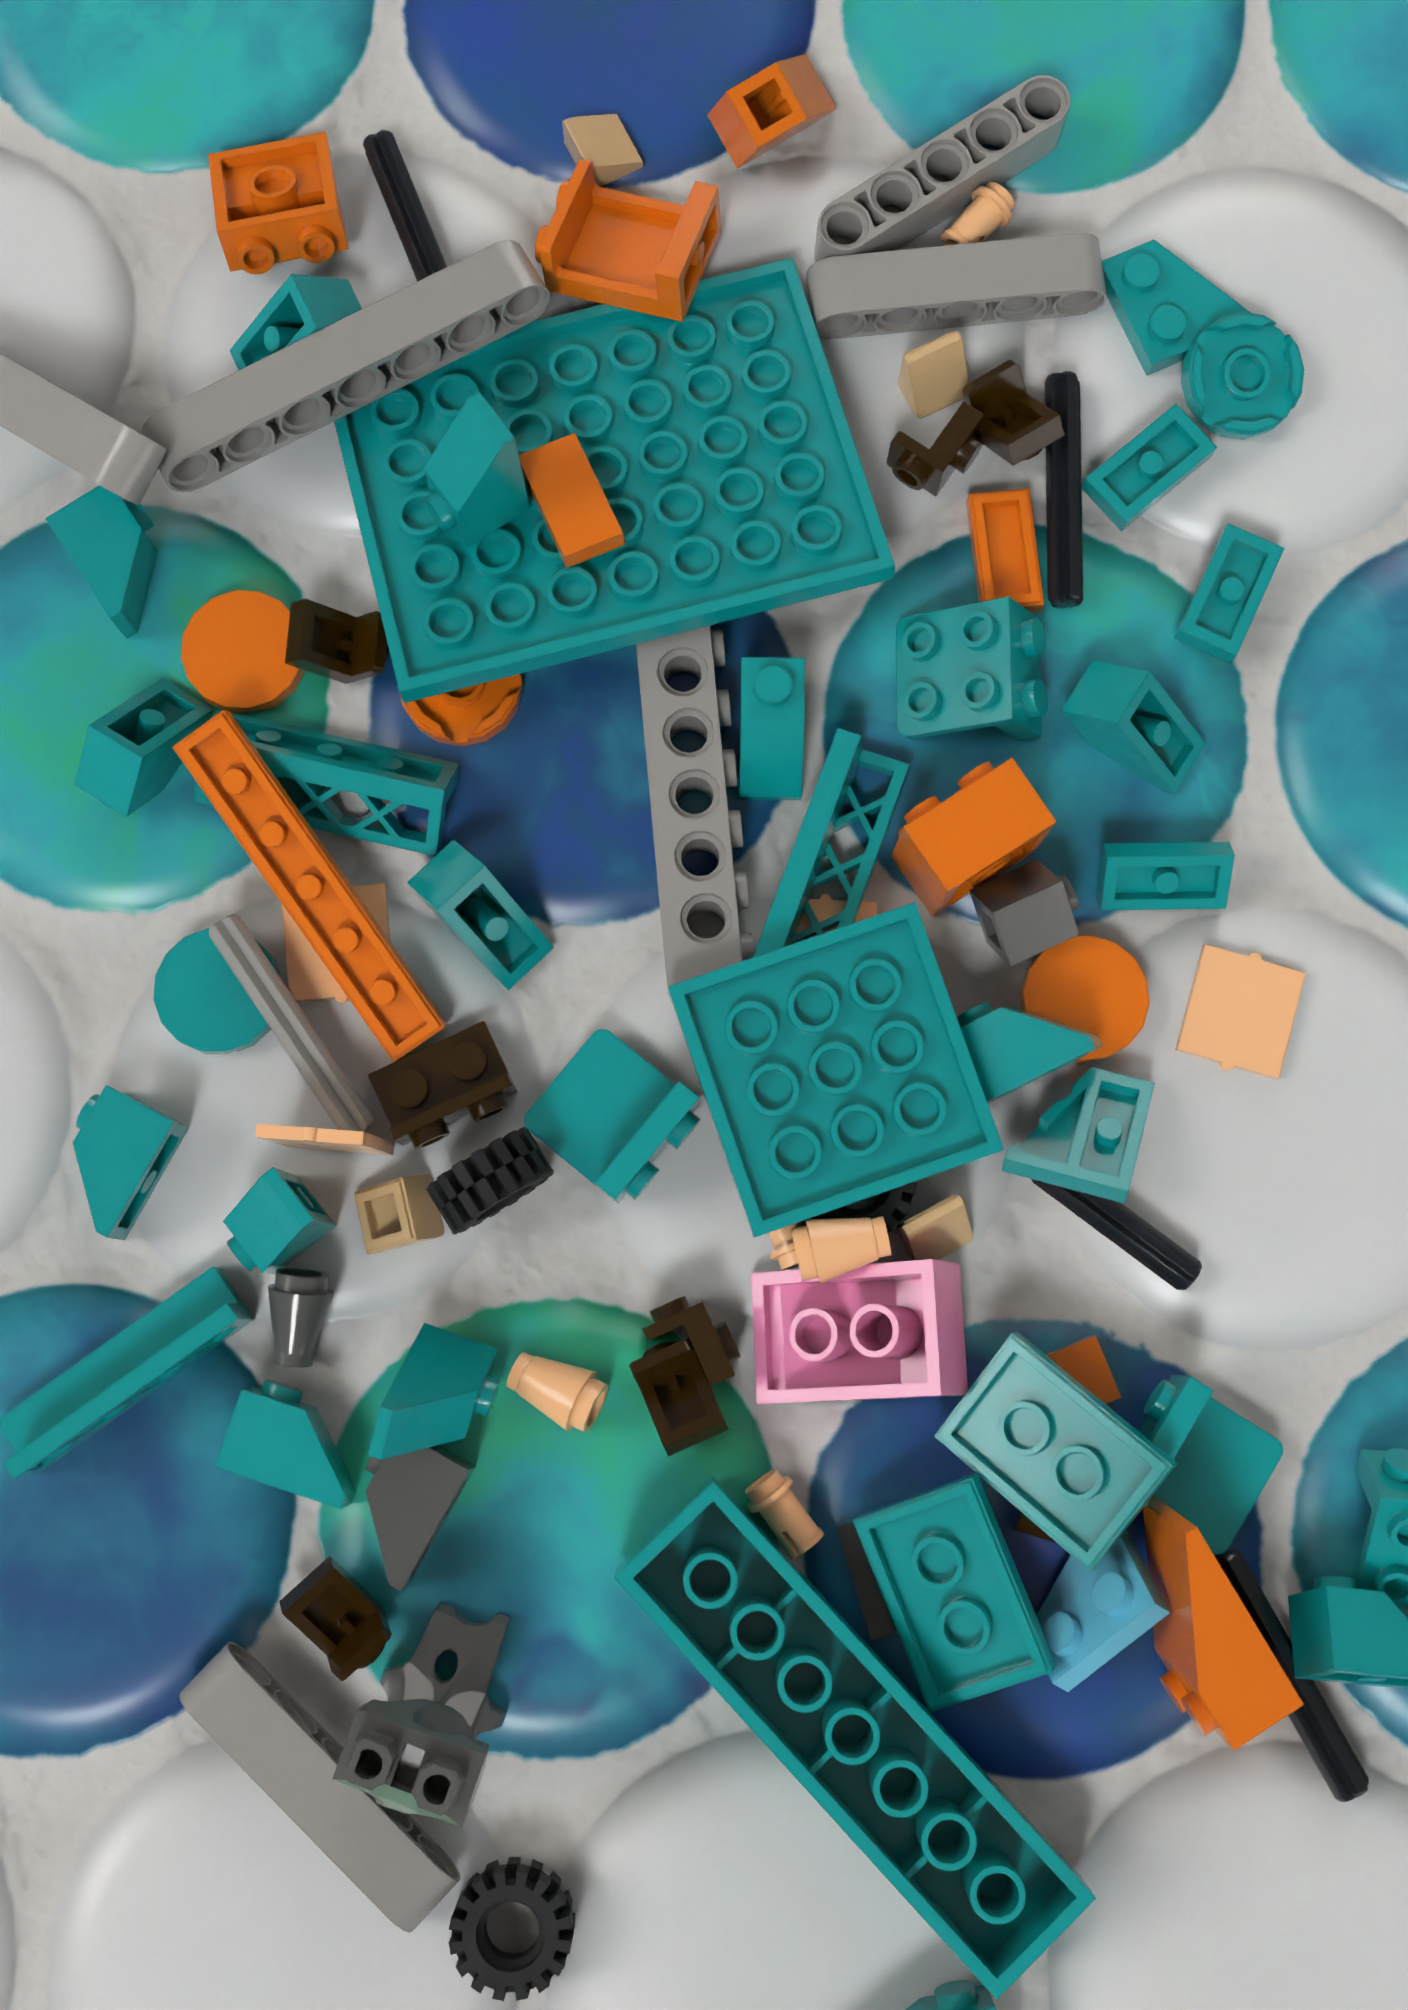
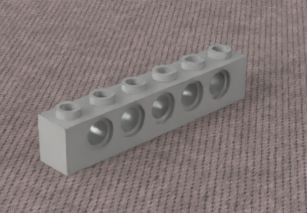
(678, 832)

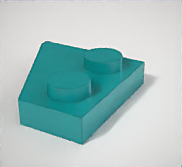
(1162, 303)
(1088, 1137)

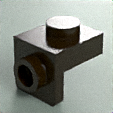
(1013, 420)
(952, 450)
(335, 642)
(711, 1343)
(678, 1395)
(338, 1618)

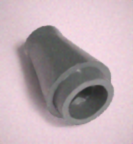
(297, 1314)

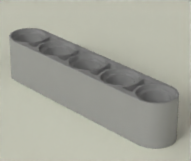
(953, 154)
(956, 285)
(77, 432)
(295, 1767)

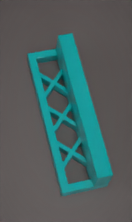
(357, 768)
(815, 837)
(122, 1372)

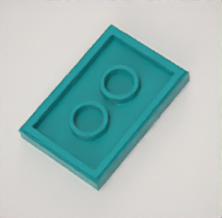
(1055, 1450)
(954, 1593)

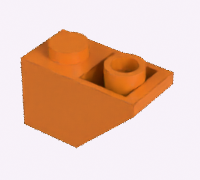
(770, 108)

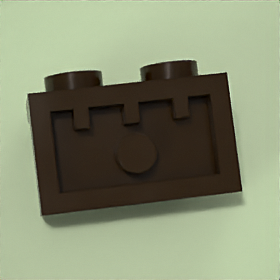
(443, 1085)

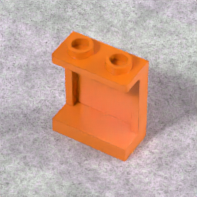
(628, 245)

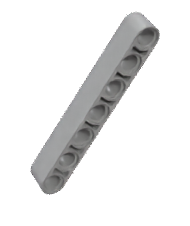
(347, 365)

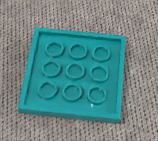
(834, 1069)

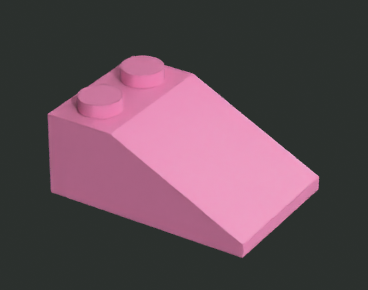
(860, 1335)

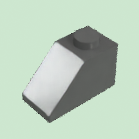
(410, 1504)

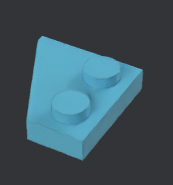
(1098, 1612)

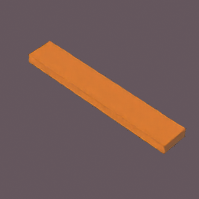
(310, 885)

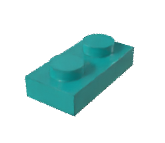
(1148, 467)
(1229, 593)
(1165, 875)

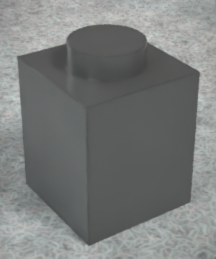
(1026, 911)

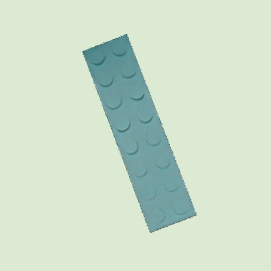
(855, 1737)

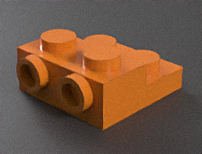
(277, 203)

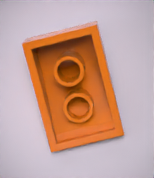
(1208, 1640)

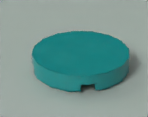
(1242, 376)
(204, 1000)

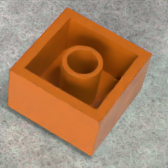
(971, 834)

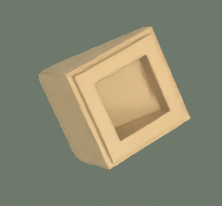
(604, 143)
(934, 375)
(398, 1213)
(937, 1230)

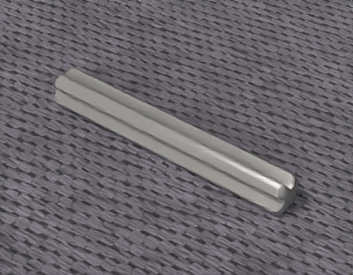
(289, 1024)

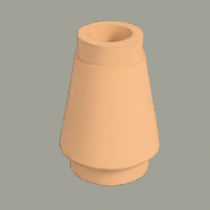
(839, 1245)
(559, 1390)

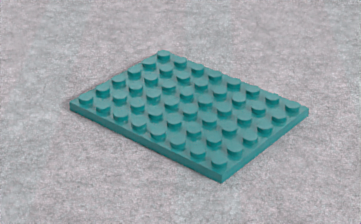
(707, 442)

